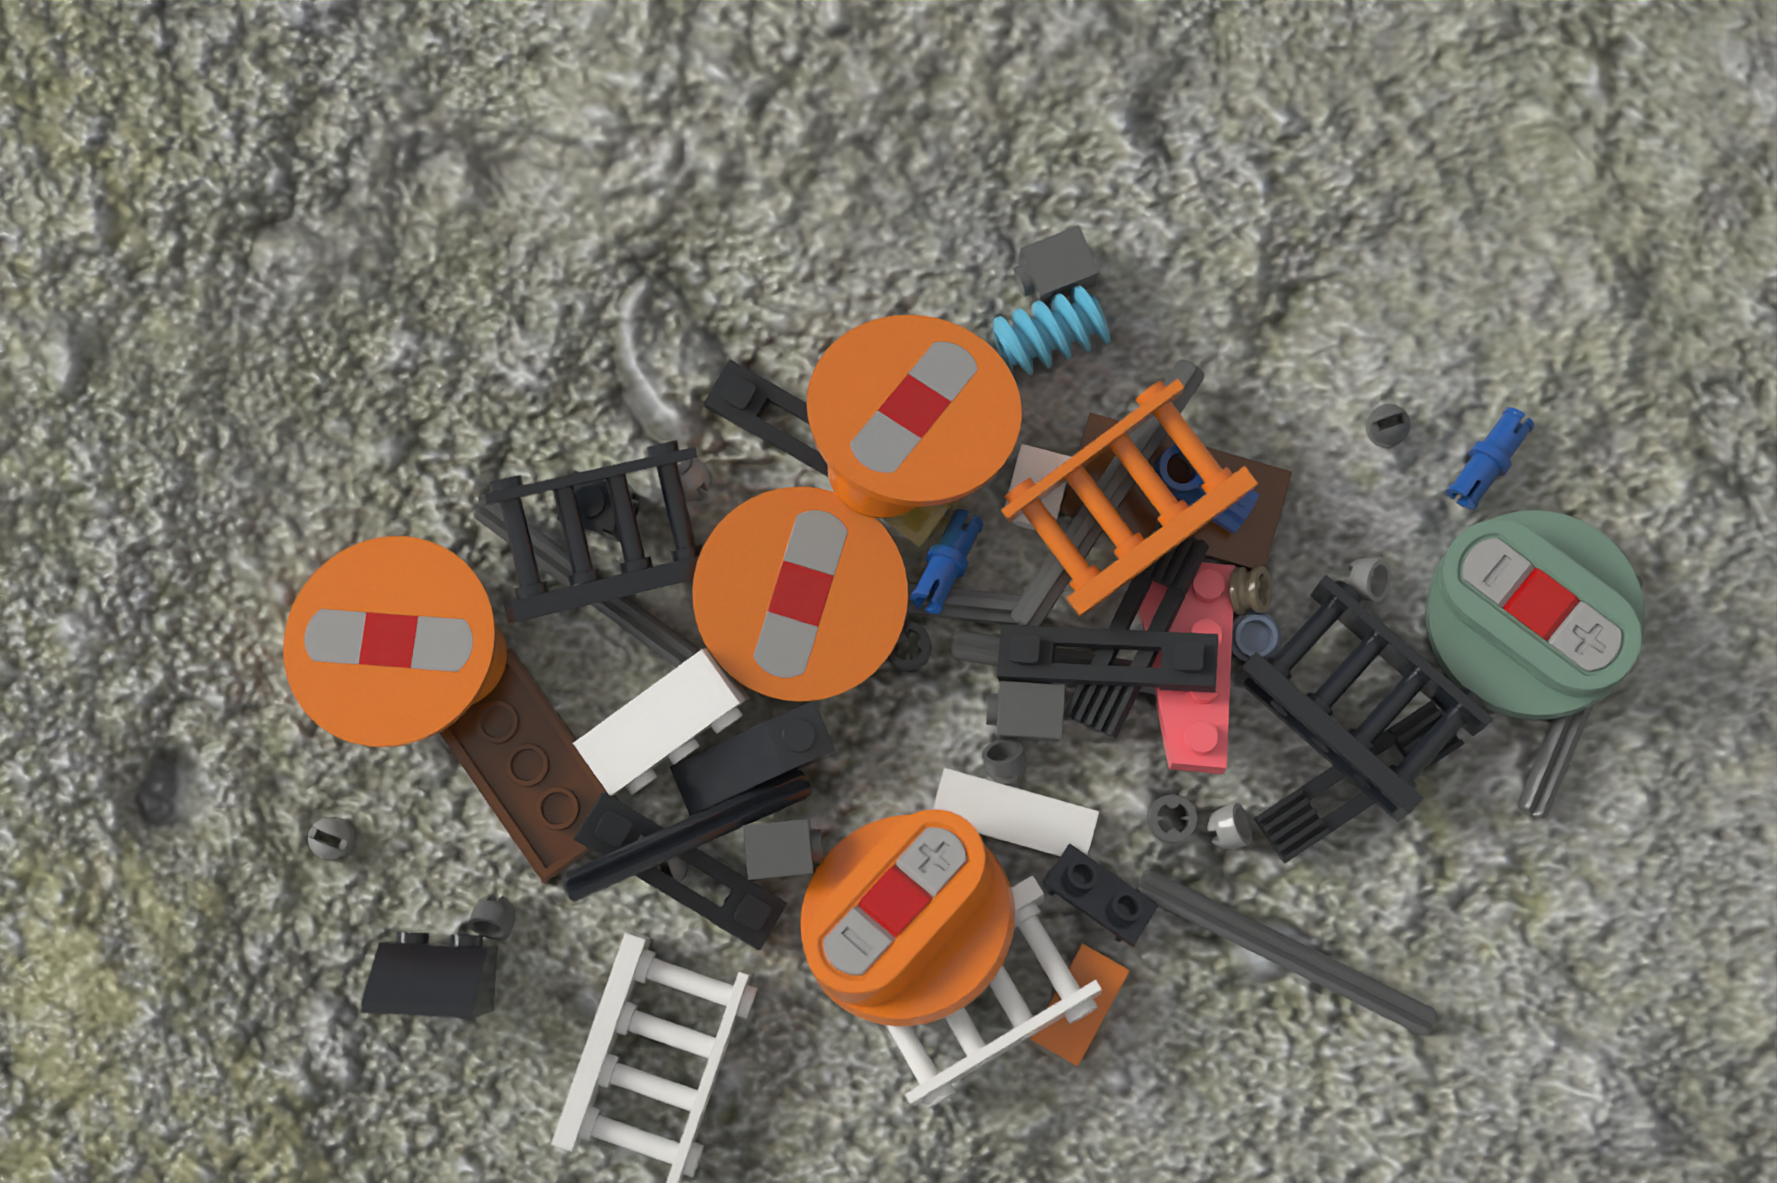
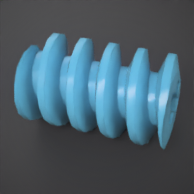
(1050, 330)

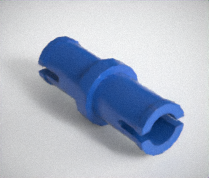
(1490, 458)
(946, 561)

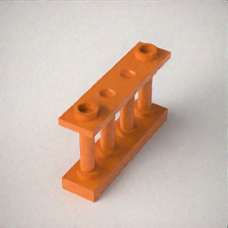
(1176, 517)

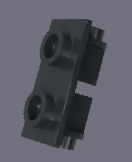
(1100, 895)

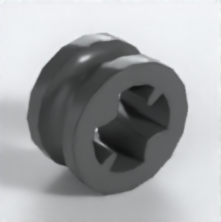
(1172, 835)

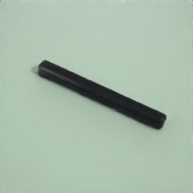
(685, 835)

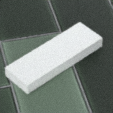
(1016, 814)

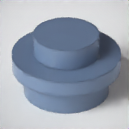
(1255, 634)

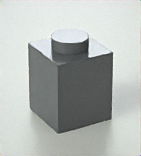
(1055, 266)
(1027, 711)
(782, 849)

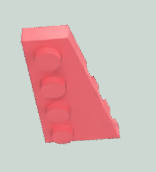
(1197, 722)

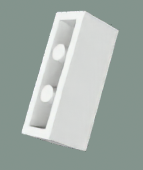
(662, 724)

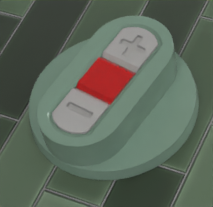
(1535, 614)

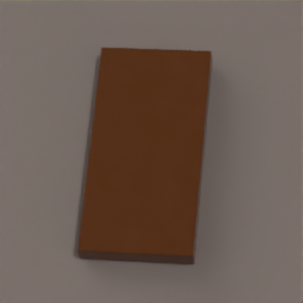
(1244, 548)
(527, 769)

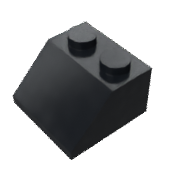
(432, 977)

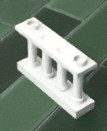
(1074, 1005)
(601, 1068)

